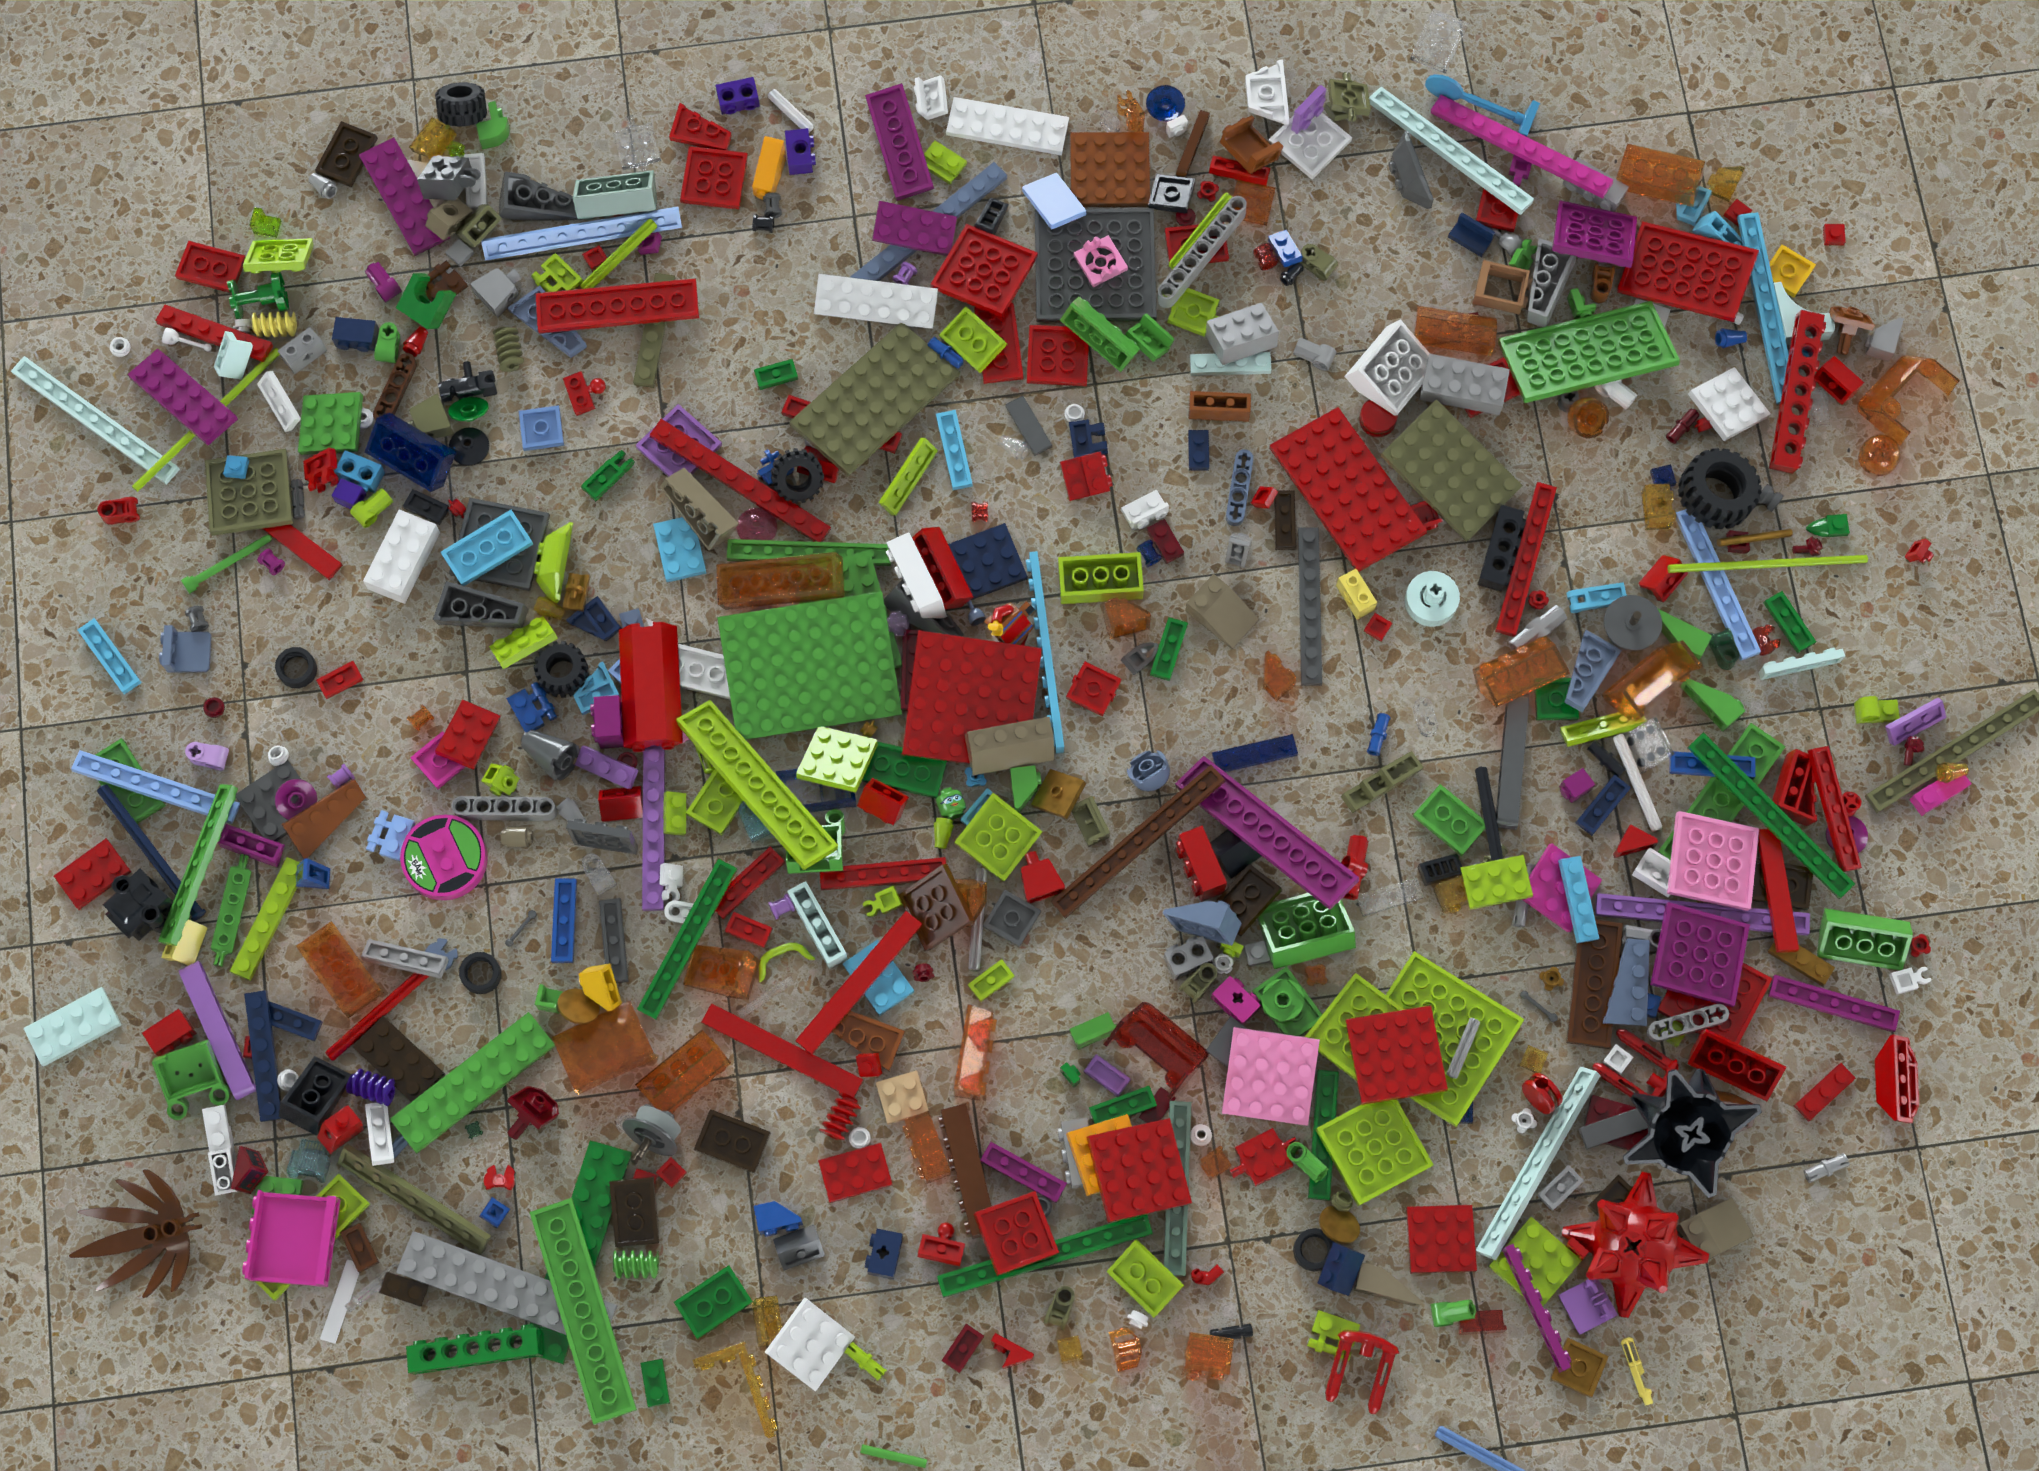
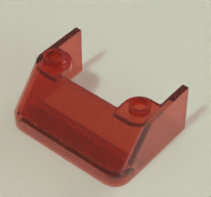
(1162, 1042)

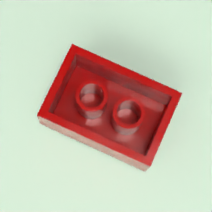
(1200, 864)

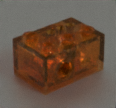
(1207, 1357)

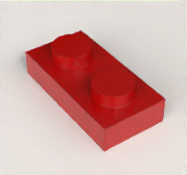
(339, 679)
(748, 930)

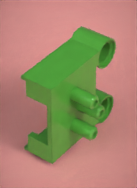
(834, 862)
(189, 1072)

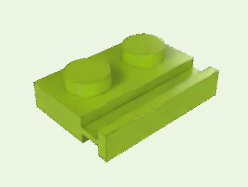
(944, 162)

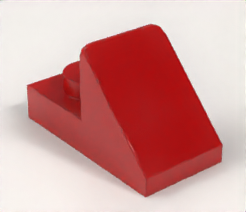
(1017, 1354)

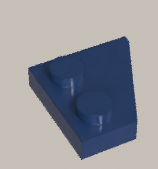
(595, 620)

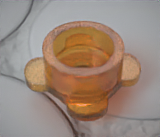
(1320, 970)

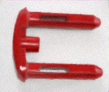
(1654, 1081)
(1369, 1342)

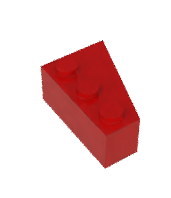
(1796, 788)

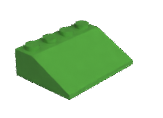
(1304, 930)

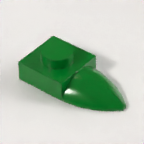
(1830, 526)

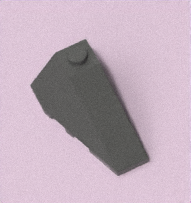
(530, 200)
(899, 600)

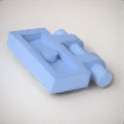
(394, 839)

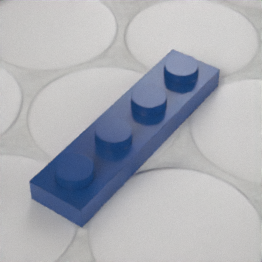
(1688, 764)
(564, 920)

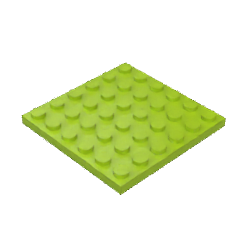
(1452, 1006)

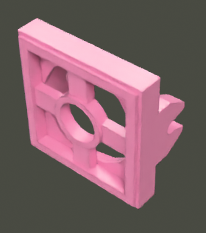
(1106, 274)

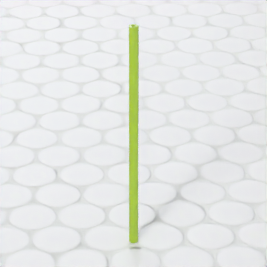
(189, 435)
(1754, 564)

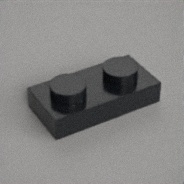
(426, 507)

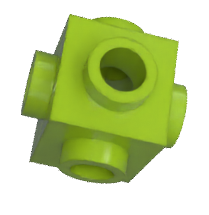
(500, 779)

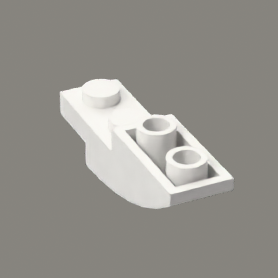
(221, 1148)

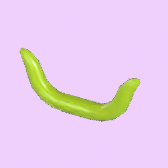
(778, 951)

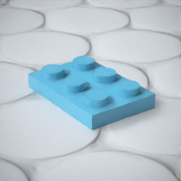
(679, 550)
(889, 987)

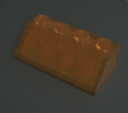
(1455, 330)
(1520, 671)
(974, 1052)
(683, 1073)

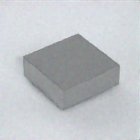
(459, 252)

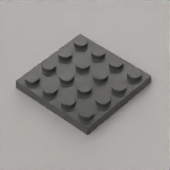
(518, 570)

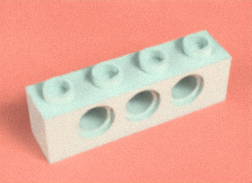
(817, 925)

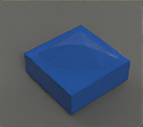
(494, 1212)

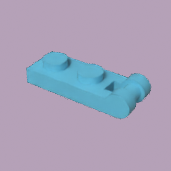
(1595, 597)

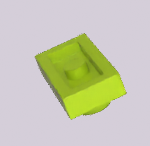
(674, 813)
(991, 980)

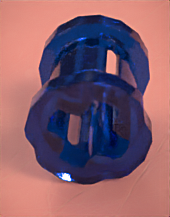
(1149, 553)

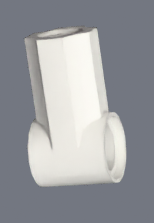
(1617, 392)

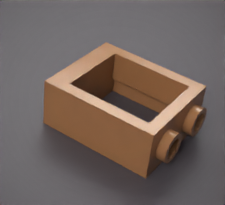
(1506, 272)

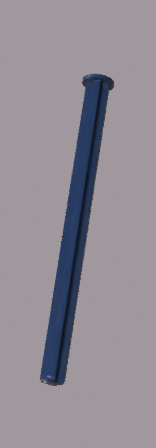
(145, 845)

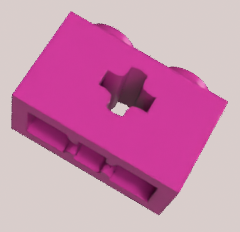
(1231, 989)

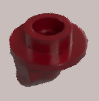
(1813, 547)
(1913, 744)

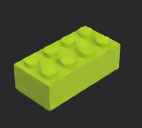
(1100, 578)

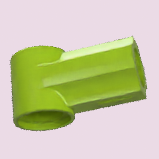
(367, 511)

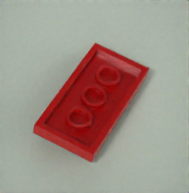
(1008, 363)

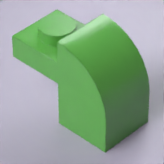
(494, 131)

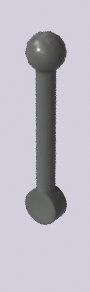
(531, 915)
(1552, 1017)

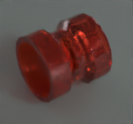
(1265, 255)

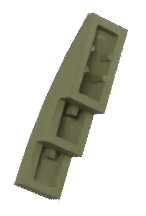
(1382, 782)

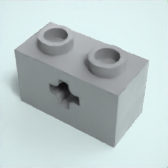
(302, 350)

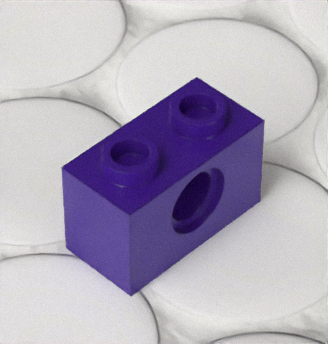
(799, 162)

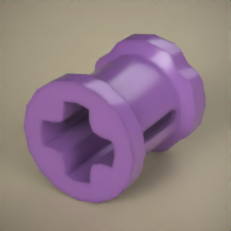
(905, 268)
(341, 776)
(781, 906)

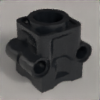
(137, 905)

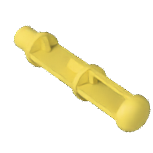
(1637, 1370)

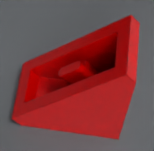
(1634, 841)

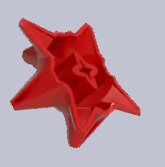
(1652, 1259)

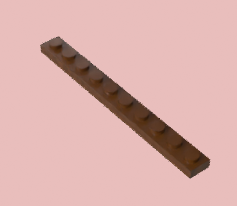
(1138, 841)

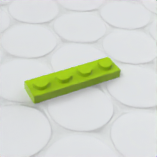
(908, 476)
(1598, 728)

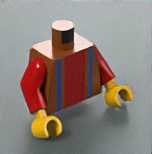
(1010, 623)

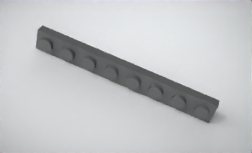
(1309, 606)

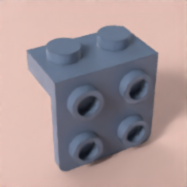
(185, 650)

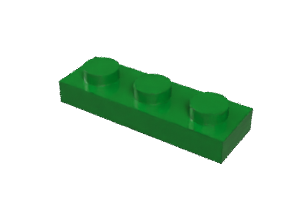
(1789, 622)
(1169, 649)
(1129, 1103)

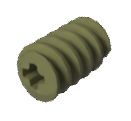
(507, 348)

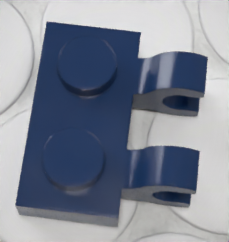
(1082, 440)

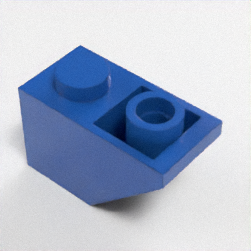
(775, 1217)

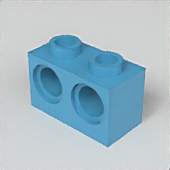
(361, 468)

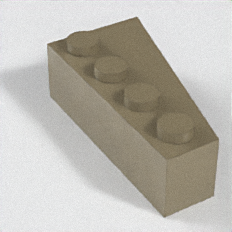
(699, 509)

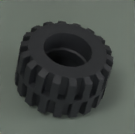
(461, 104)
(802, 491)
(553, 655)

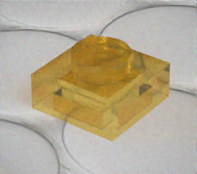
(1533, 1059)

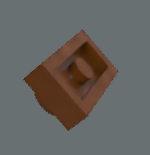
(359, 1247)

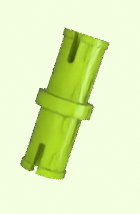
(865, 1361)

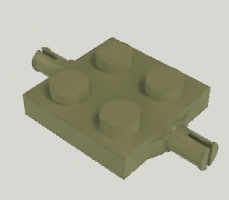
(1349, 97)

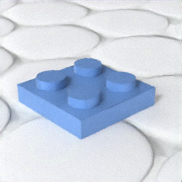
(541, 428)

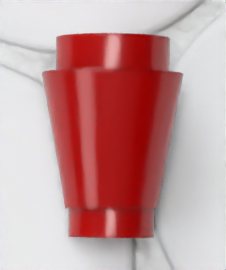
(415, 342)

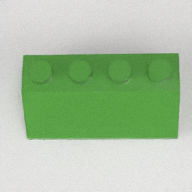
(1100, 333)
(1864, 939)

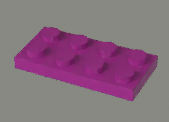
(914, 228)

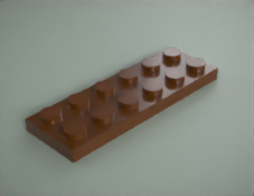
(1593, 985)

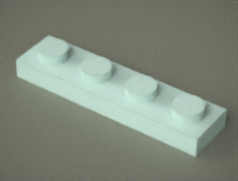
(1210, 365)
(1807, 662)

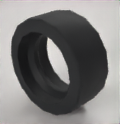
(290, 653)
(468, 961)
(1314, 1232)

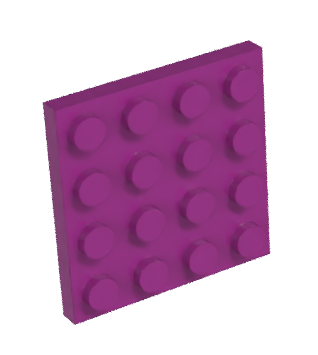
(1594, 234)
(1700, 954)

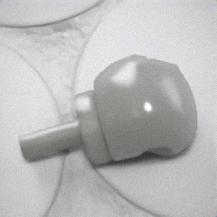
(1509, 241)

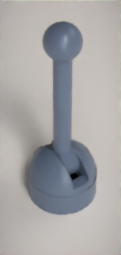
(975, 615)

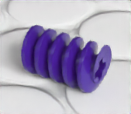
(371, 1087)

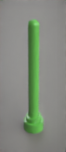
(191, 583)

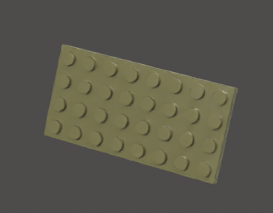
(874, 399)

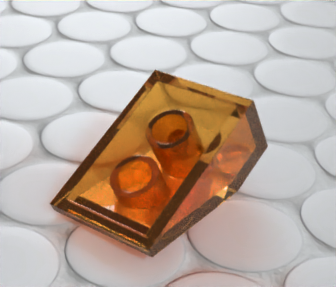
(722, 971)

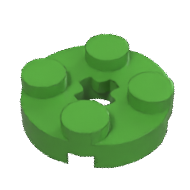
(1282, 988)

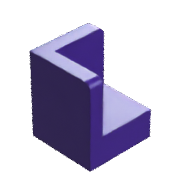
(348, 494)

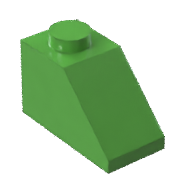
(1024, 785)

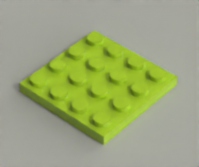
(1354, 1001)
(1374, 1148)

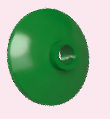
(468, 409)

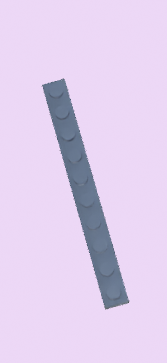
(955, 205)

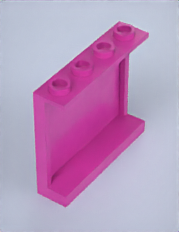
(291, 1239)

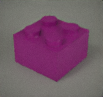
(608, 721)

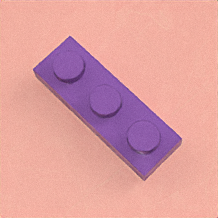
(1916, 721)
(606, 767)

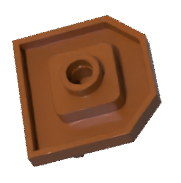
(1849, 320)

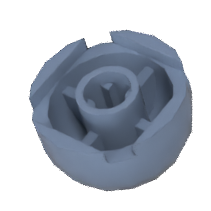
(1149, 771)

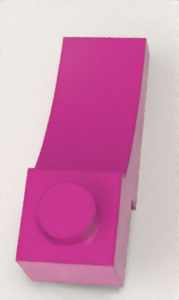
(1937, 794)

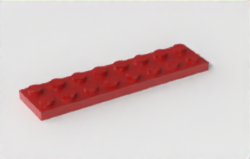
(617, 305)

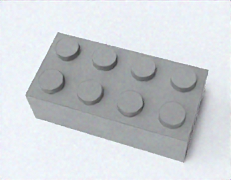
(1464, 384)

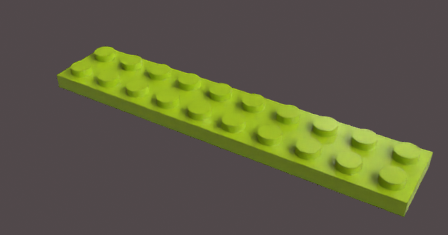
(757, 784)

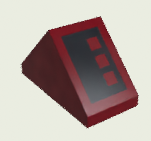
(248, 1170)

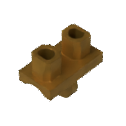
(576, 592)

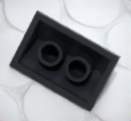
(1233, 853)

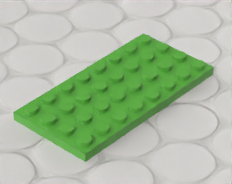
(1588, 351)

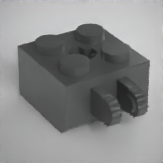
(447, 177)

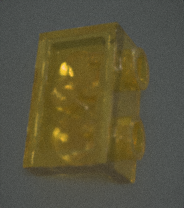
(433, 139)

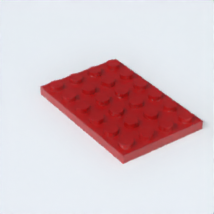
(1688, 271)

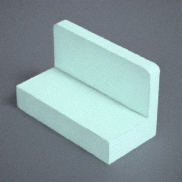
(232, 357)

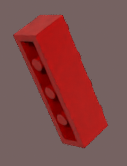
(942, 567)

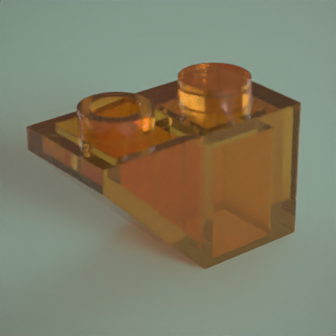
(1276, 678)

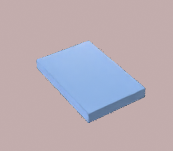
(1054, 201)

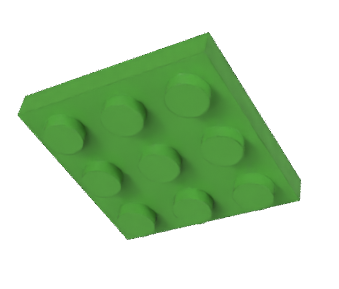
(330, 422)

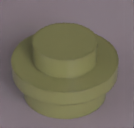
(1342, 1201)

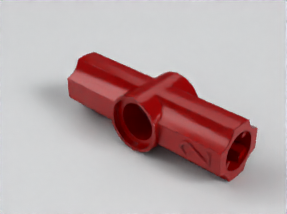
(1356, 862)

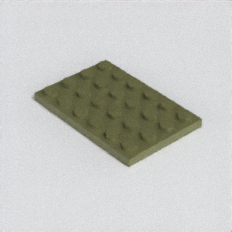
(1451, 470)

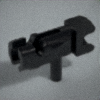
(468, 385)

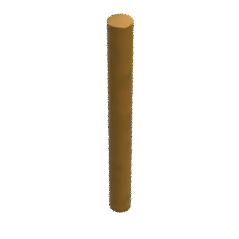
(1754, 537)

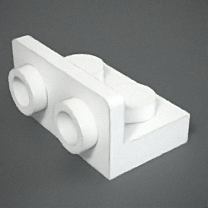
(1145, 510)

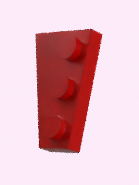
(697, 131)

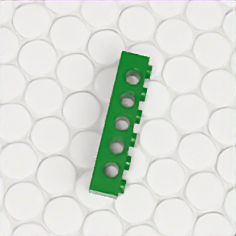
(418, 1352)

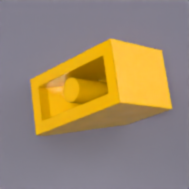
(600, 986)

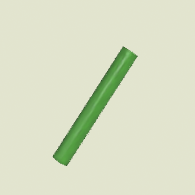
(894, 1456)

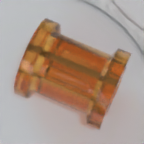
(420, 718)

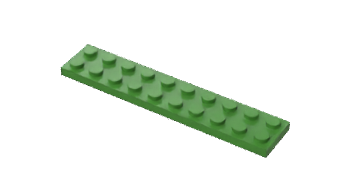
(583, 1311)

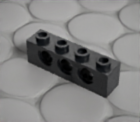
(1512, 519)

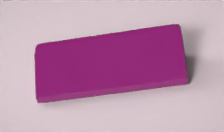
(252, 845)

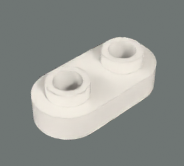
(684, 908)

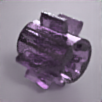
(898, 623)

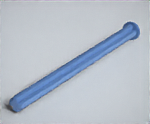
(1475, 1450)

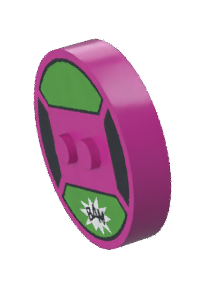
(444, 857)

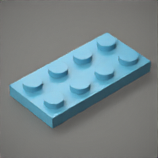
(486, 548)

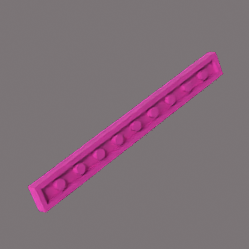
(1522, 146)

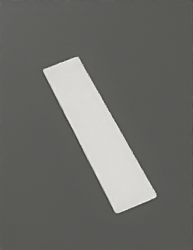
(341, 1298)

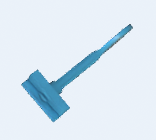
(1450, 88)

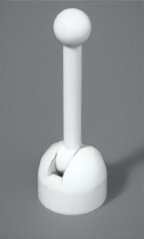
(171, 337)

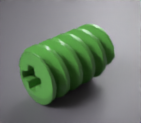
(635, 1264)

